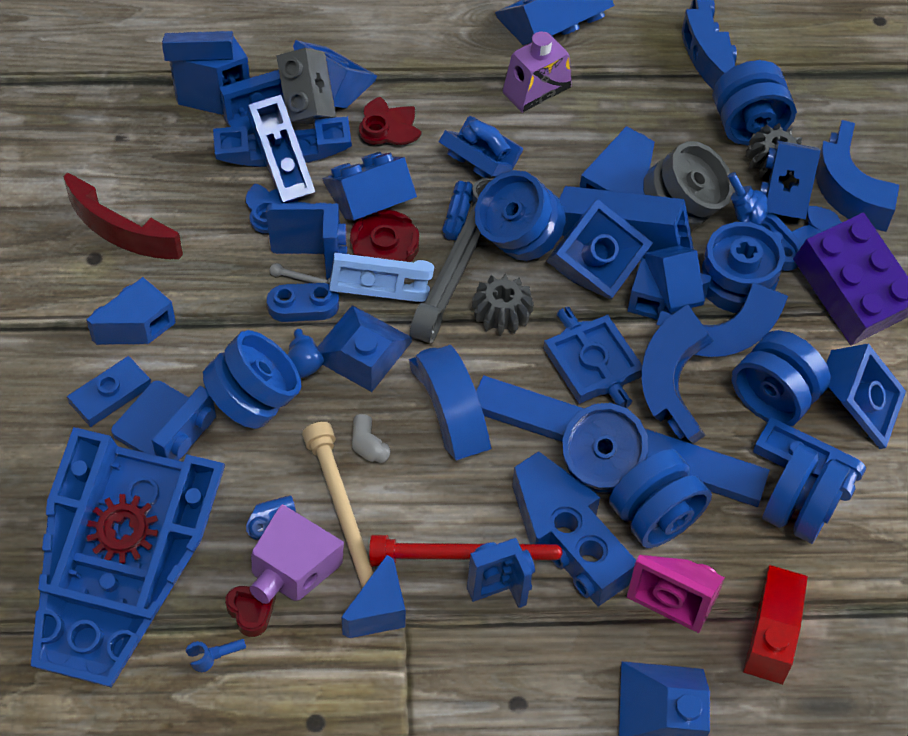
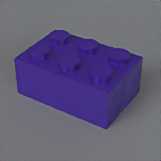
(855, 278)

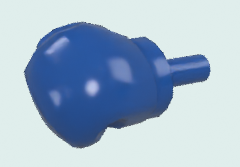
(748, 203)
(305, 354)

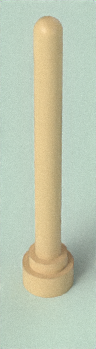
(320, 439)

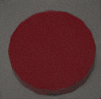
(385, 236)

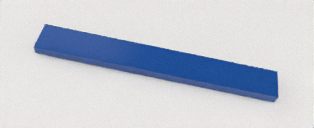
(551, 416)

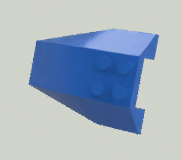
(97, 607)

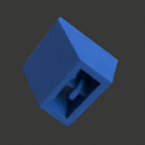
(199, 81)
(371, 185)

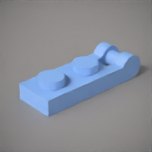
(380, 277)

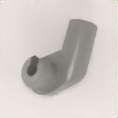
(367, 444)

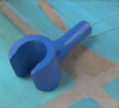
(212, 653)

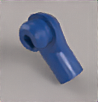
(488, 133)

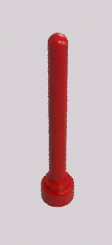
(381, 546)

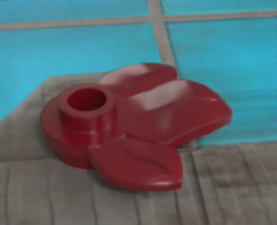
(388, 124)

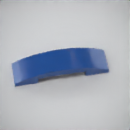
(327, 139)

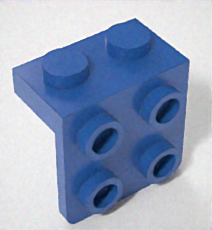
(307, 230)
(165, 421)

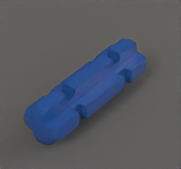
(457, 210)

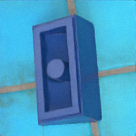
(198, 46)

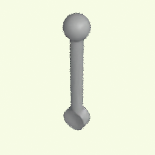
(277, 270)

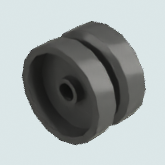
(695, 175)

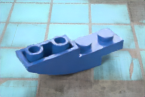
(706, 46)

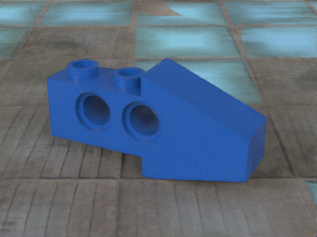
(555, 499)

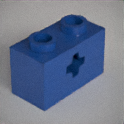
(803, 163)

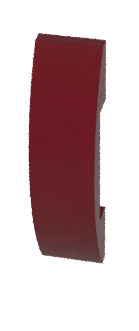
(149, 240)

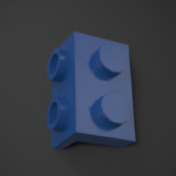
(239, 95)
(480, 153)
(500, 568)

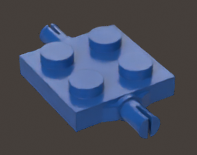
(593, 358)

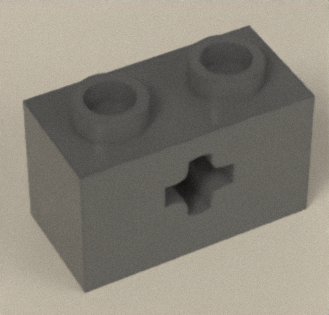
(306, 85)

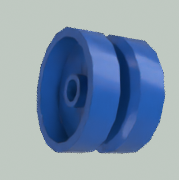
(751, 98)
(520, 215)
(736, 258)
(781, 377)
(251, 379)
(607, 425)
(810, 495)
(660, 498)

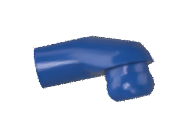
(263, 515)

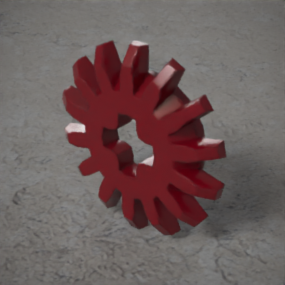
(117, 514)

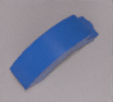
(850, 189)
(747, 327)
(663, 361)
(454, 400)

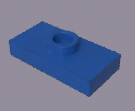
(109, 391)

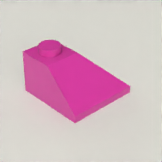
(675, 589)

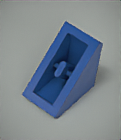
(677, 276)
(378, 604)

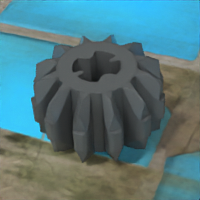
(760, 145)
(502, 304)

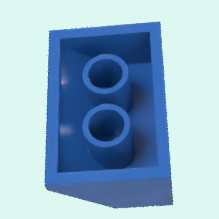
(550, 16)

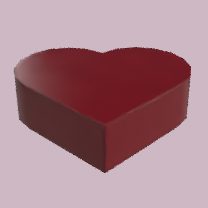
(250, 613)

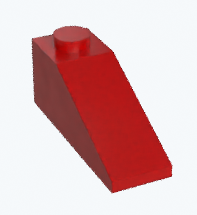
(777, 625)

